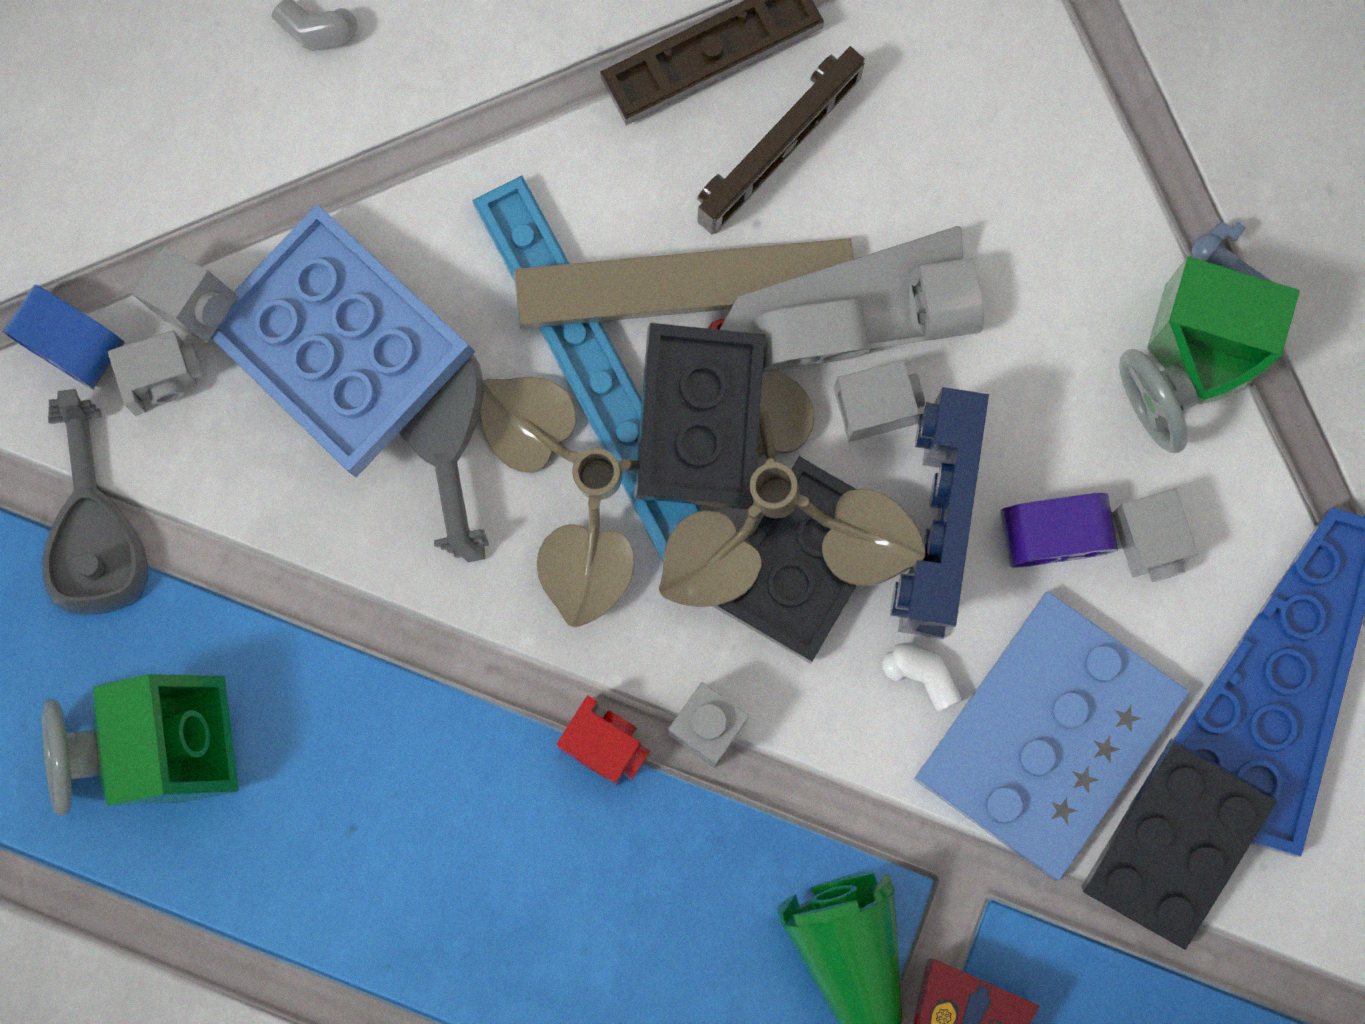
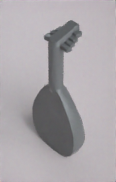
(440, 437)
(92, 551)

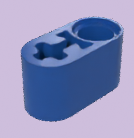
(62, 336)

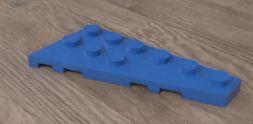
(1285, 681)

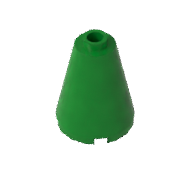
(850, 946)

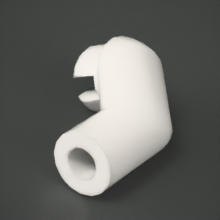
(925, 667)

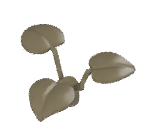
(867, 542)
(576, 566)

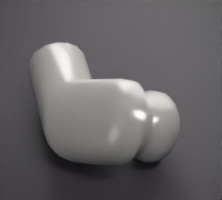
(316, 30)

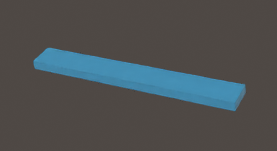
(579, 349)

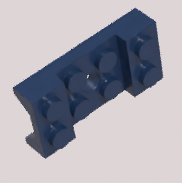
(951, 441)

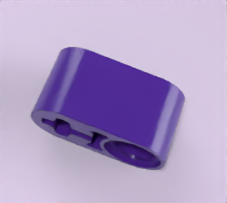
(1059, 530)

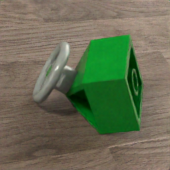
(1212, 338)
(148, 742)

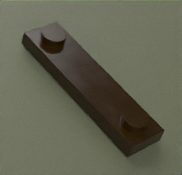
(706, 53)
(832, 82)

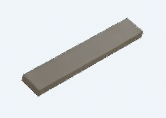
(663, 283)

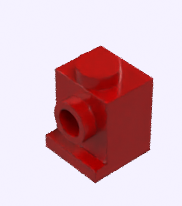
(603, 743)

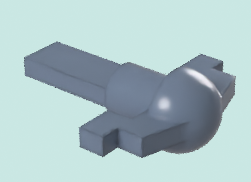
(1209, 249)

